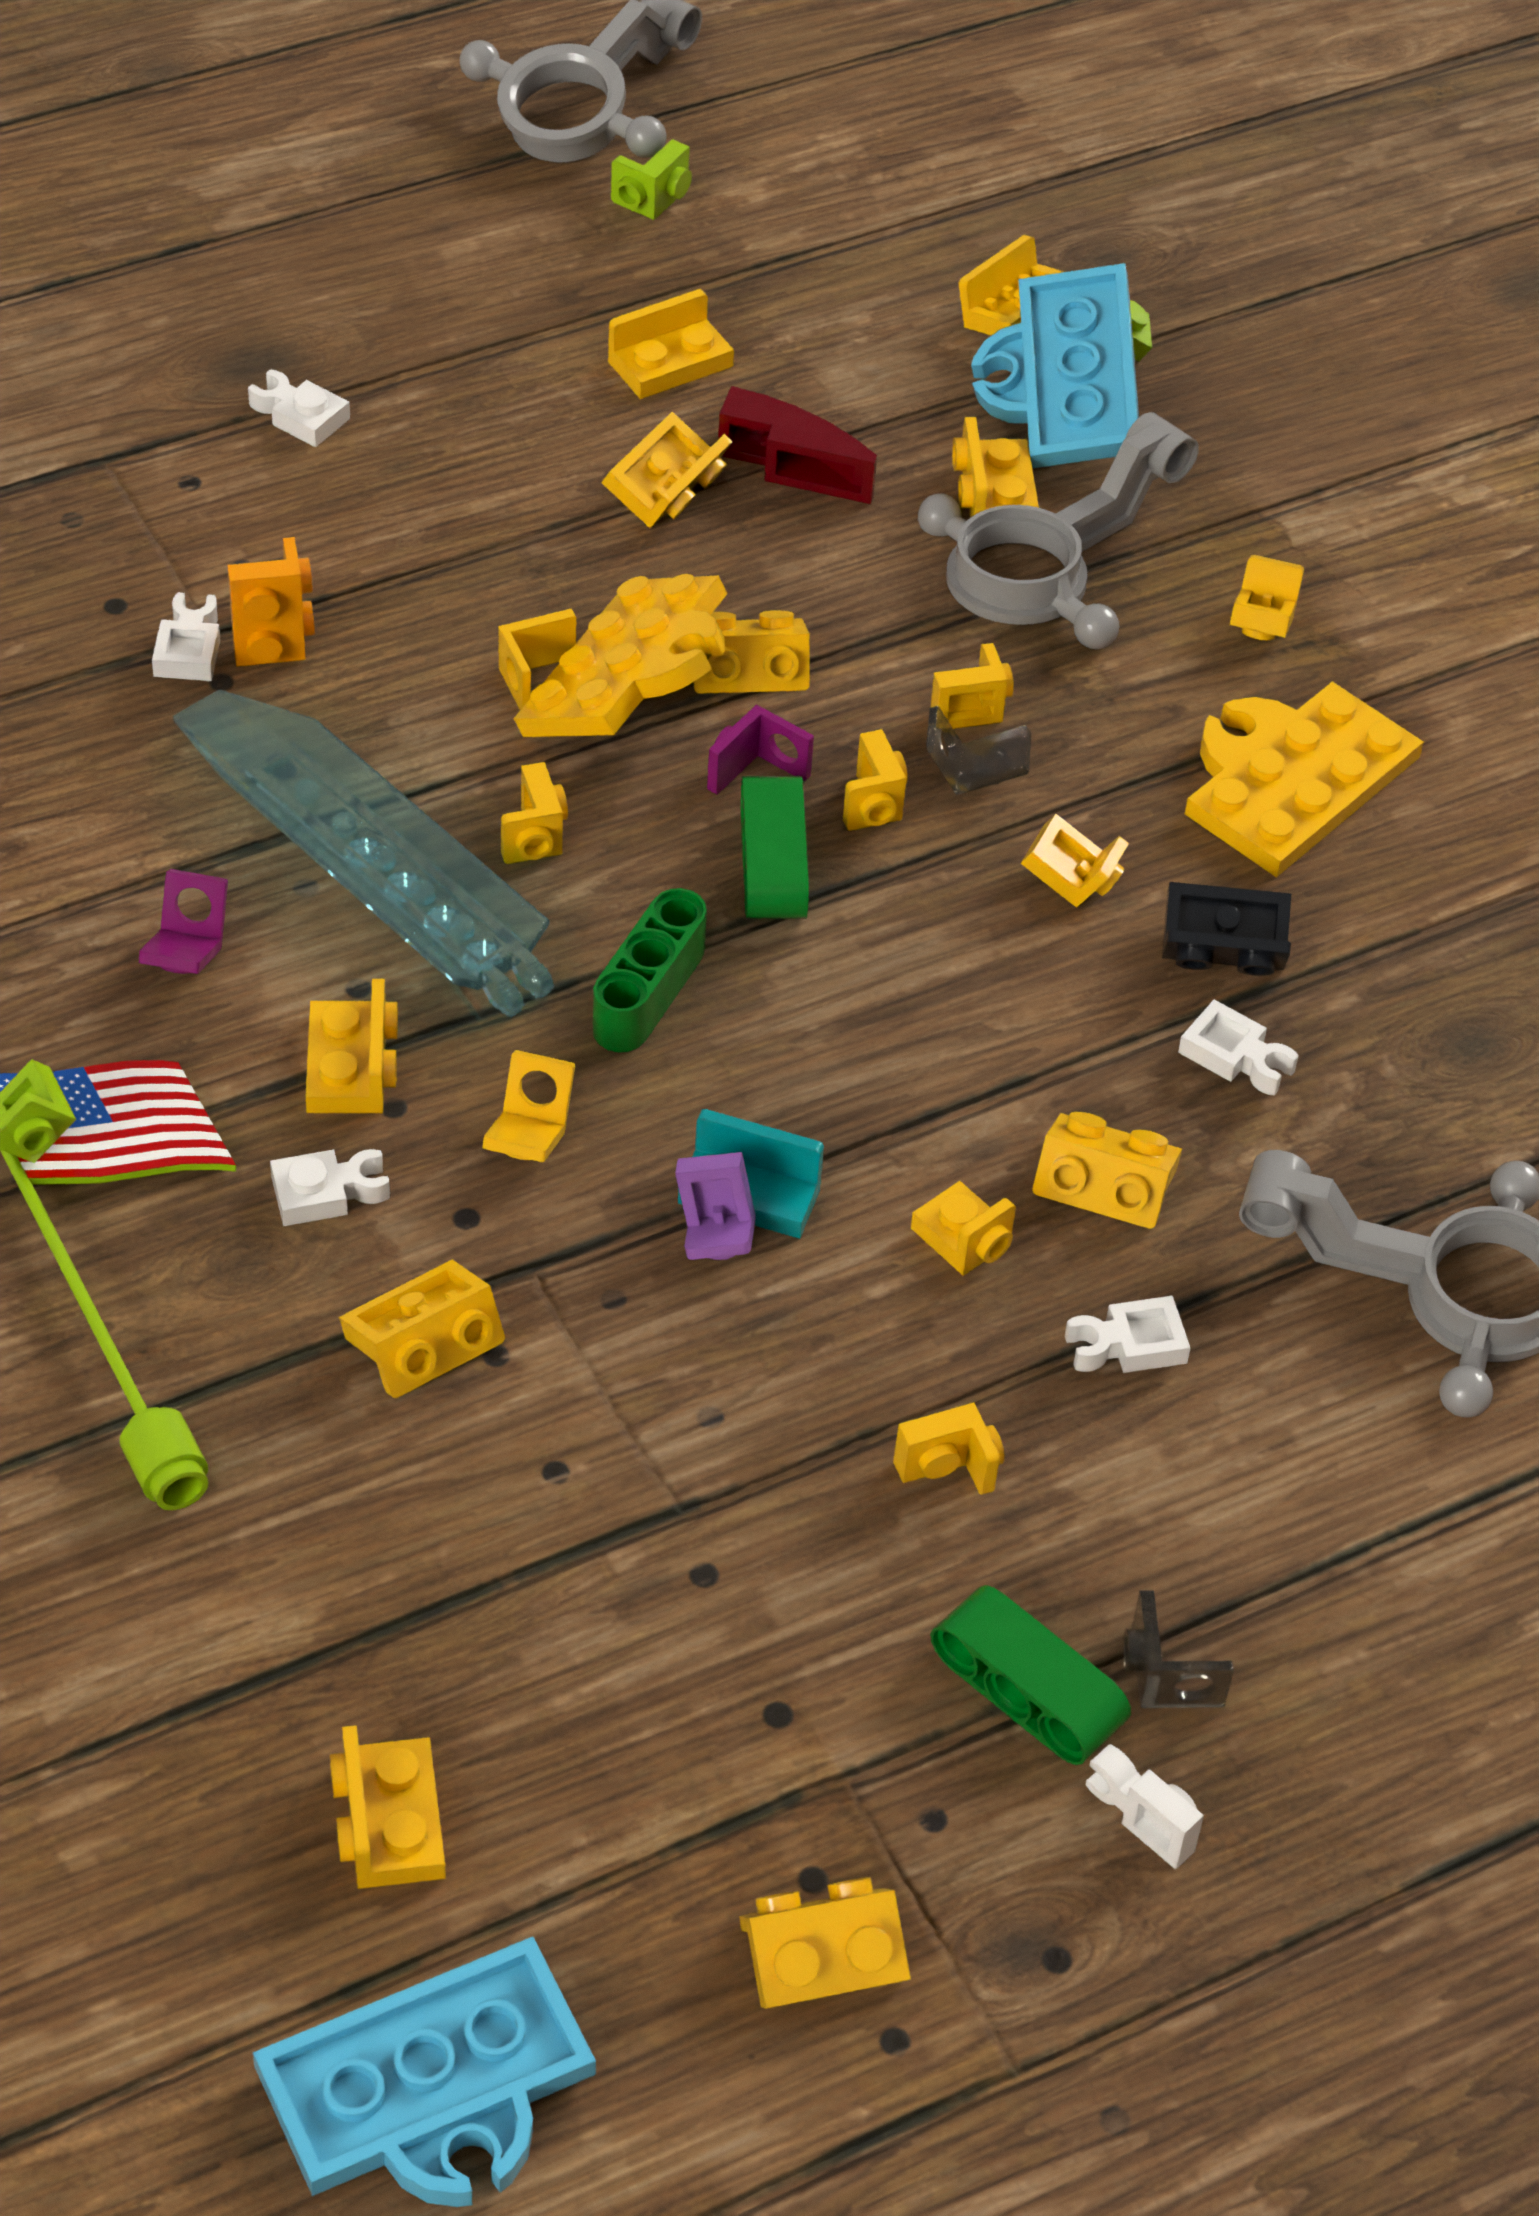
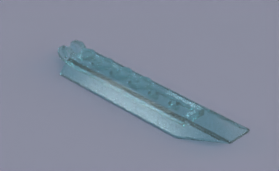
(374, 844)

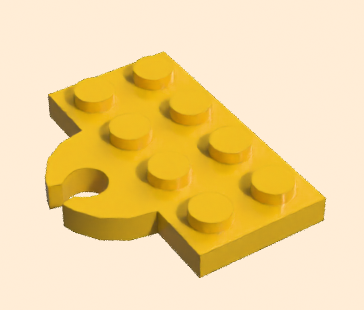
(634, 650)
(1294, 772)

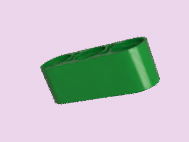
(774, 847)
(649, 970)
(1031, 1674)

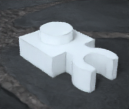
(302, 411)
(188, 643)
(1233, 1043)
(318, 1187)
(1137, 1332)
(1152, 1810)

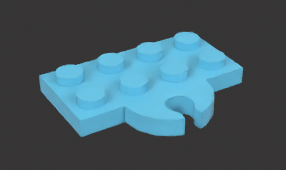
(1067, 366)
(429, 2076)

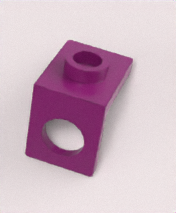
(752, 738)
(182, 943)

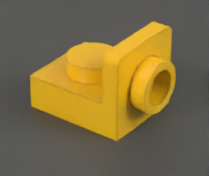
(976, 693)
(965, 1227)
(946, 1441)

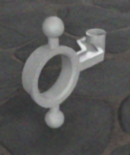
(639, 28)
(1149, 451)
(1288, 1198)

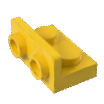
(667, 345)
(993, 471)
(349, 1054)
(426, 1327)
(391, 1808)

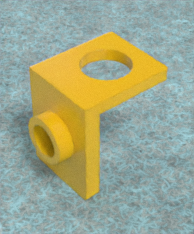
(533, 645)
(529, 1128)

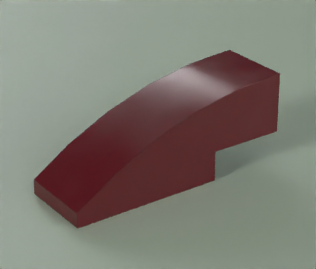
(796, 446)

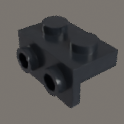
(1227, 928)

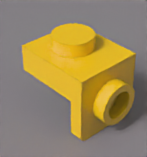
(1267, 598)
(880, 786)
(539, 826)
(1072, 862)

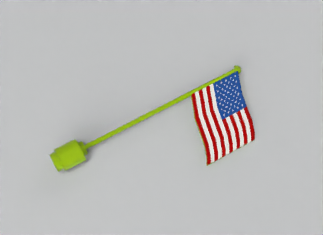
(129, 1125)

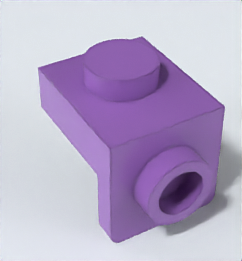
(716, 1206)

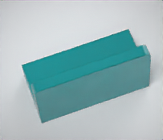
(779, 1166)

